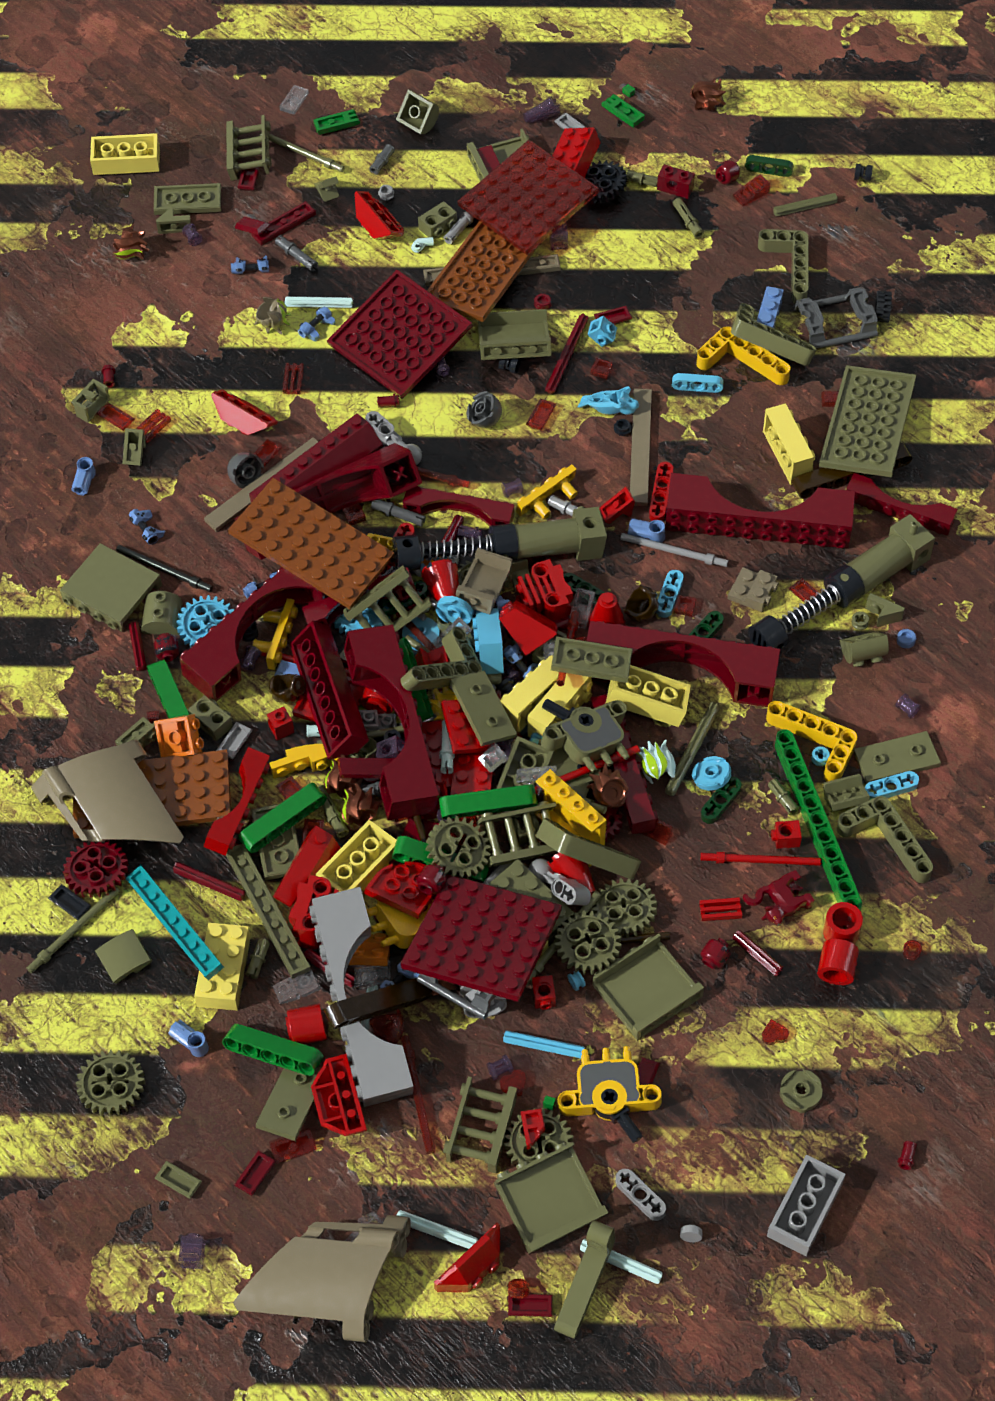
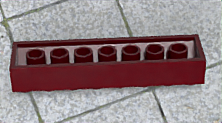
(339, 448)
(328, 691)

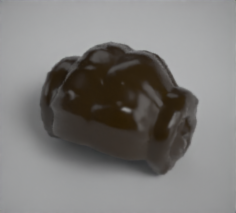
(642, 604)
(287, 688)

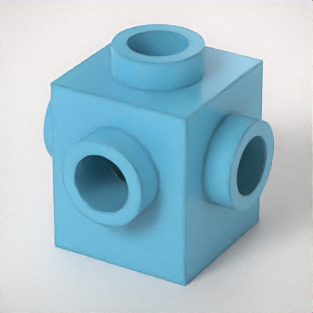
(602, 331)

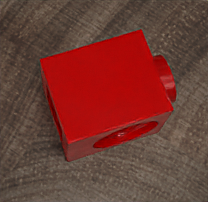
(280, 723)
(789, 827)
(543, 984)

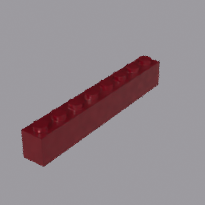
(637, 803)

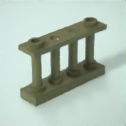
(233, 144)
(384, 589)
(535, 849)
(496, 1138)

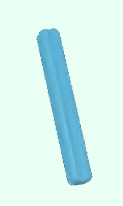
(543, 1044)

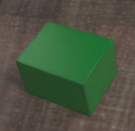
(628, 90)
(549, 1103)

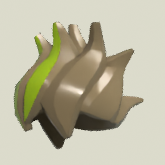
(272, 314)

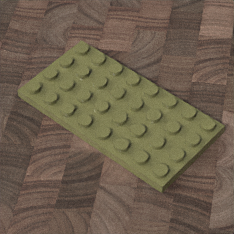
(868, 421)

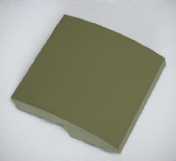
(123, 955)

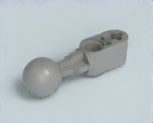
(388, 436)
(565, 889)

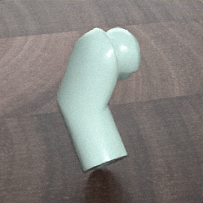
(420, 243)

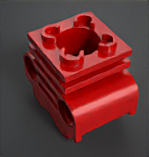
(546, 591)
(300, 912)

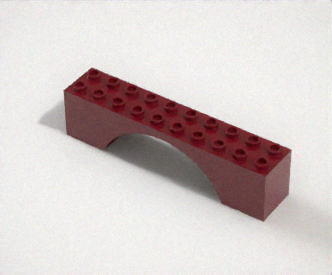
(369, 478)
(819, 520)
(213, 660)
(377, 664)
(743, 668)

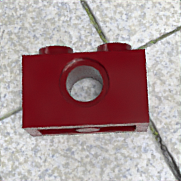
(675, 181)

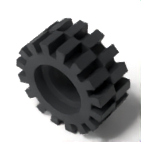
(883, 306)

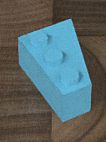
(489, 642)

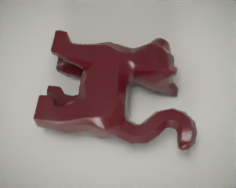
(783, 895)

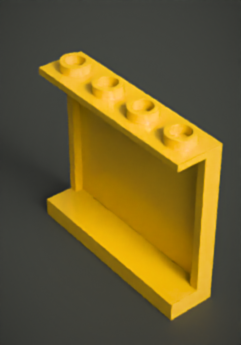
(571, 809)

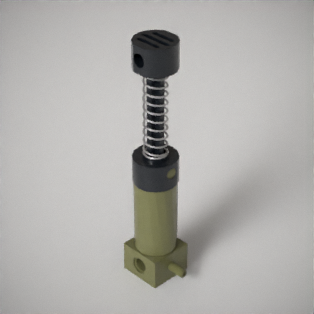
(580, 535)
(906, 546)

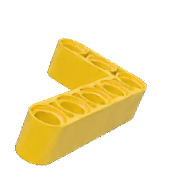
(748, 353)
(818, 734)

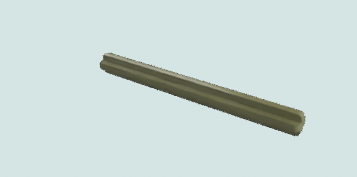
(692, 748)

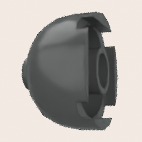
(484, 410)
(244, 468)

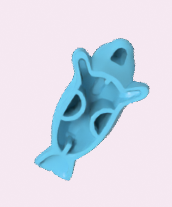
(611, 401)

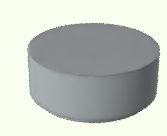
(691, 1233)

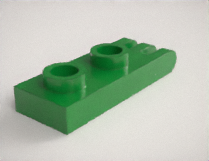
(623, 110)
(336, 122)

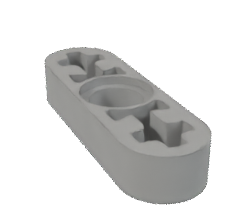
(640, 1185)

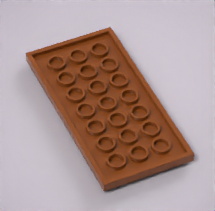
(479, 273)
(311, 543)
(188, 786)

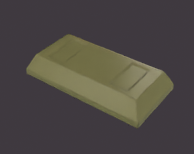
(178, 1179)

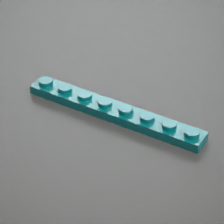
(174, 923)

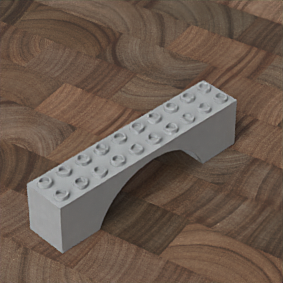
(377, 1064)

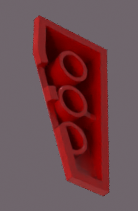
(312, 856)

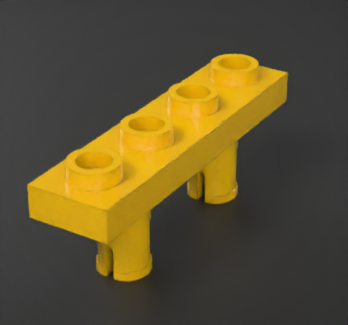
(551, 485)
(279, 641)

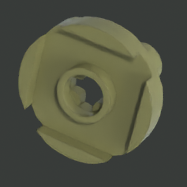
(800, 1079)

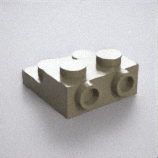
(753, 589)

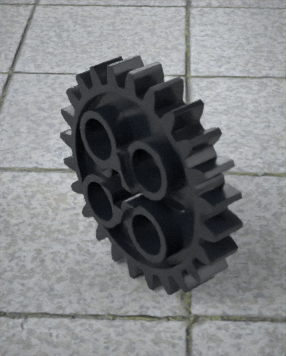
(608, 178)

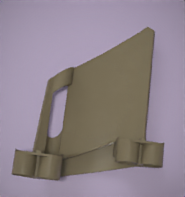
(111, 796)
(328, 1276)

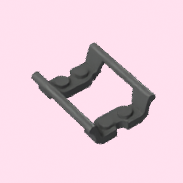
(814, 322)
(479, 1005)

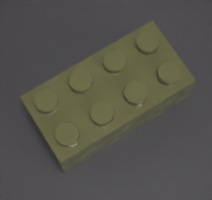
(521, 880)

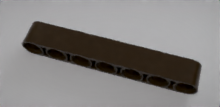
(829, 478)
(376, 1003)

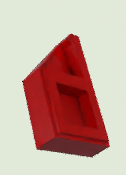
(533, 1126)

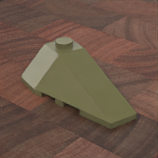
(523, 755)

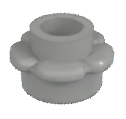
(386, 192)

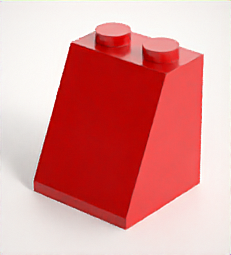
(526, 626)

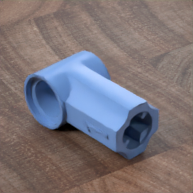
(83, 476)
(652, 530)
(189, 1037)

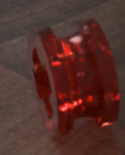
(911, 955)

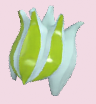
(657, 761)

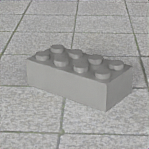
(806, 1205)

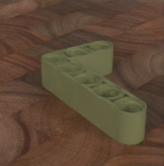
(789, 242)
(770, 338)
(462, 662)
(891, 833)
(587, 850)
(600, 1242)

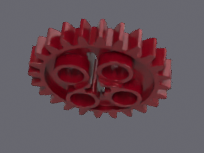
(95, 868)

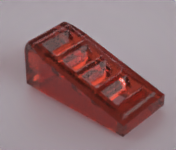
(760, 183)

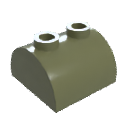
(418, 112)
(161, 613)
(865, 647)

